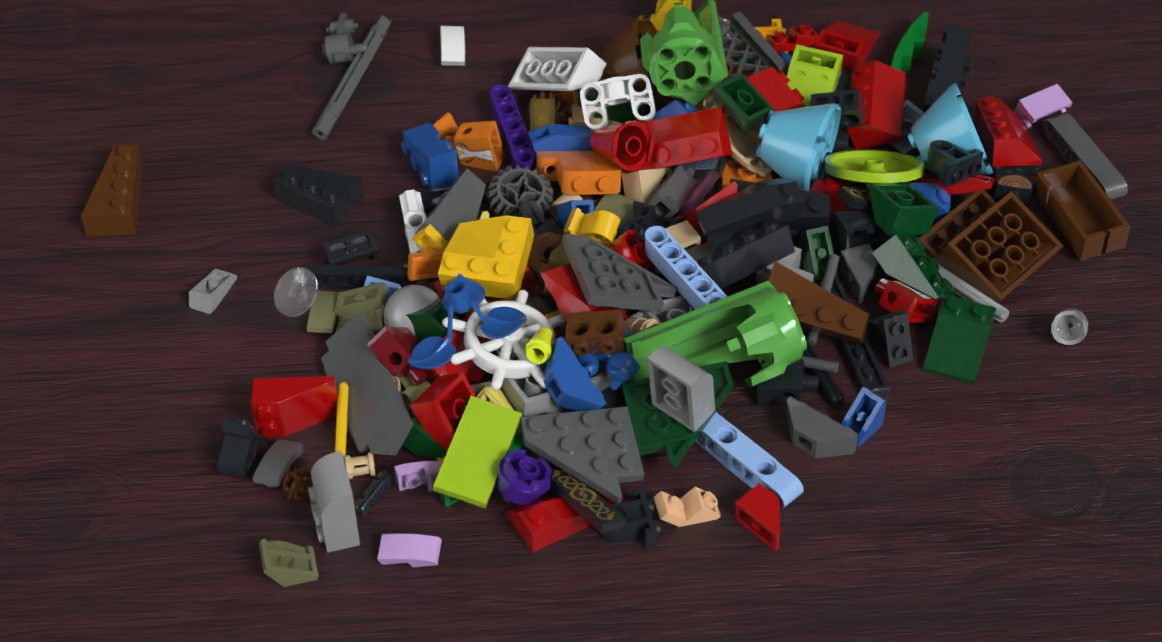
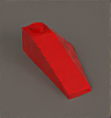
(548, 520)

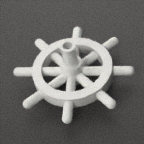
(508, 347)

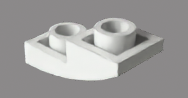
(452, 45)

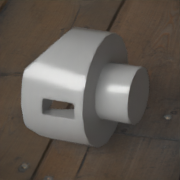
(1069, 326)

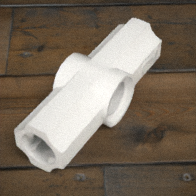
(413, 216)

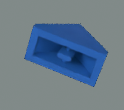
(865, 414)

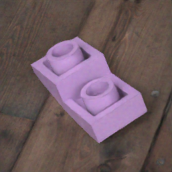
(417, 473)
(410, 548)

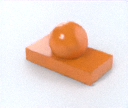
(424, 264)

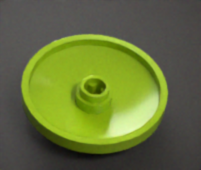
(874, 166)

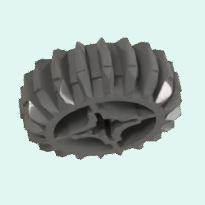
(508, 185)

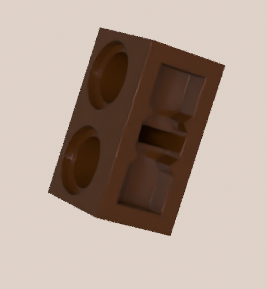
(595, 332)

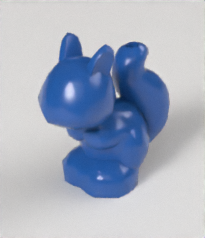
(619, 365)

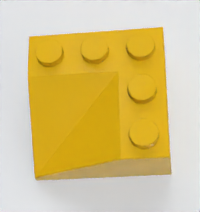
(490, 254)

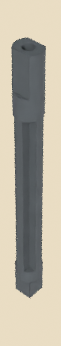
(350, 80)

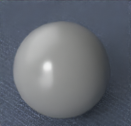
(406, 301)

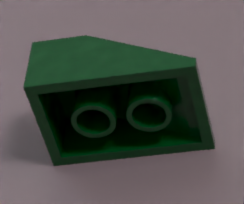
(959, 339)

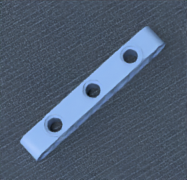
(748, 460)

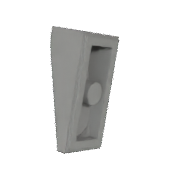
(211, 291)

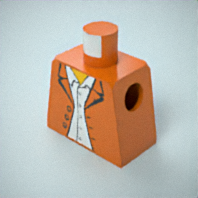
(478, 145)

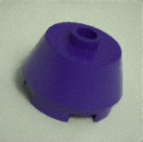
(523, 477)

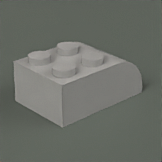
(680, 388)
(334, 503)

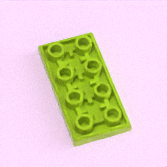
(476, 451)

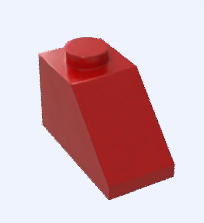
(760, 514)

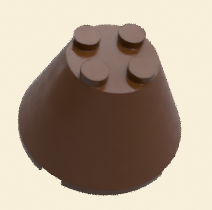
(624, 55)

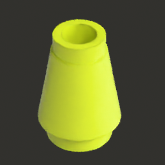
(540, 346)

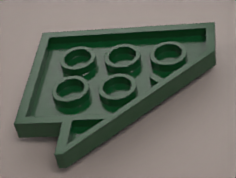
(659, 431)

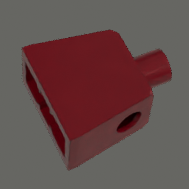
(394, 350)

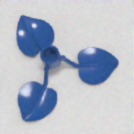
(459, 297)

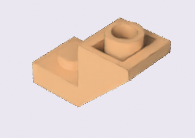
(692, 508)

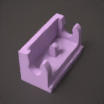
(1042, 104)

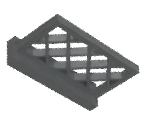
(755, 44)

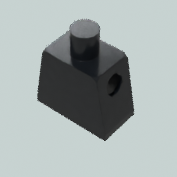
(790, 383)

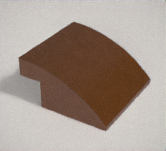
(991, 243)

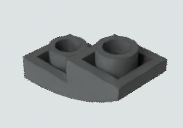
(277, 463)

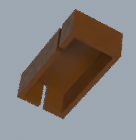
(1081, 210)

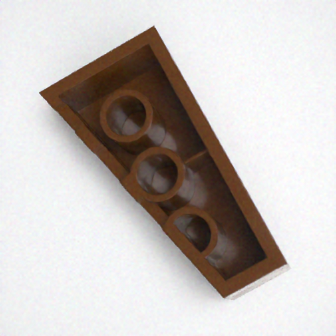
(116, 195)
(820, 309)

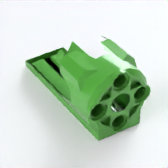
(686, 54)
(734, 329)

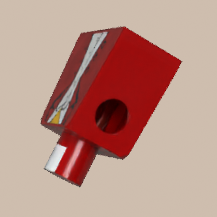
(899, 296)

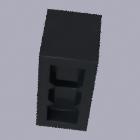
(851, 106)

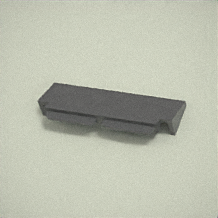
(375, 407)

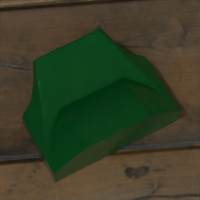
(816, 248)

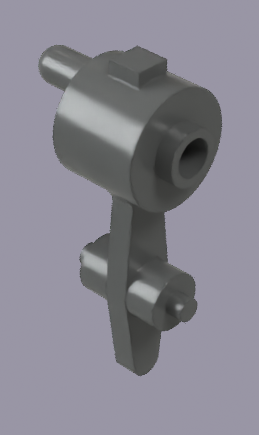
(339, 44)

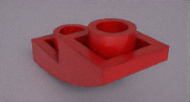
(802, 35)

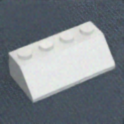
(557, 69)

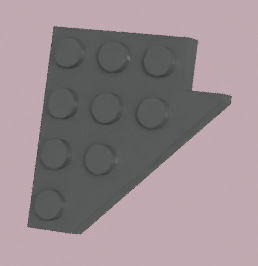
(612, 279)
(588, 445)

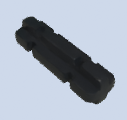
(373, 493)

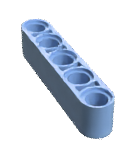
(680, 268)

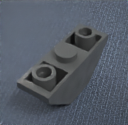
(817, 432)

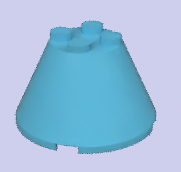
(950, 122)
(798, 142)

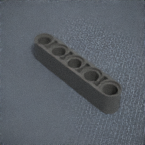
(1076, 145)

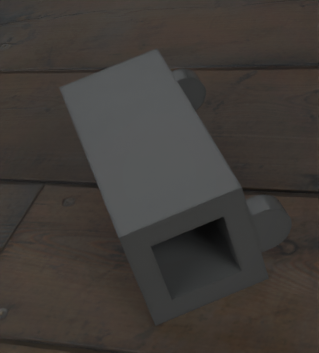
(673, 191)

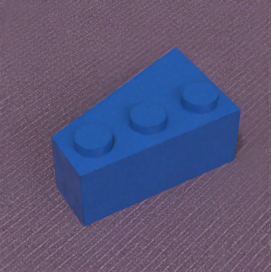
(430, 156)

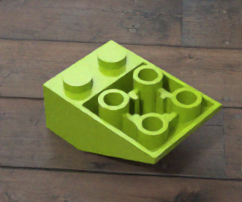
(814, 71)

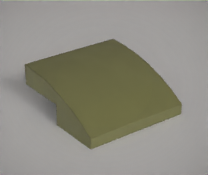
(366, 300)

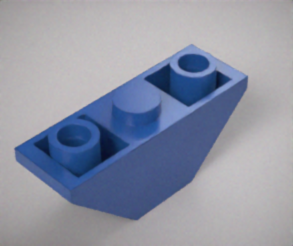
(570, 381)

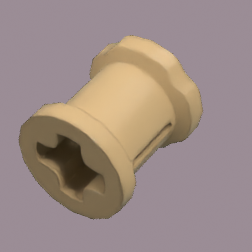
(360, 460)

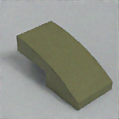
(322, 314)

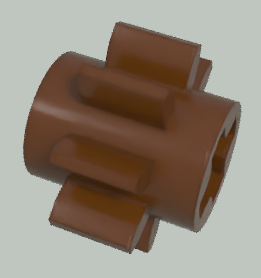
(297, 485)

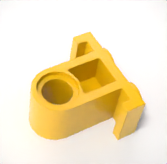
(597, 225)

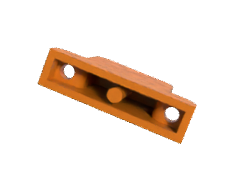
(580, 172)

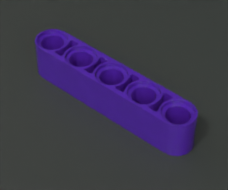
(512, 128)

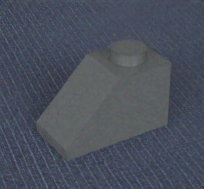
(859, 270)

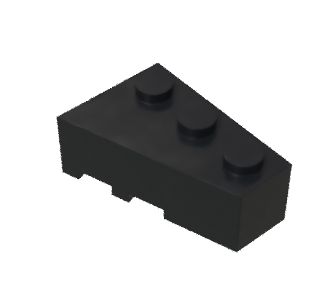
(319, 192)
(856, 229)

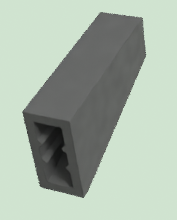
(457, 205)

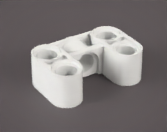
(617, 91)

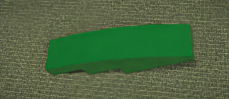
(911, 45)

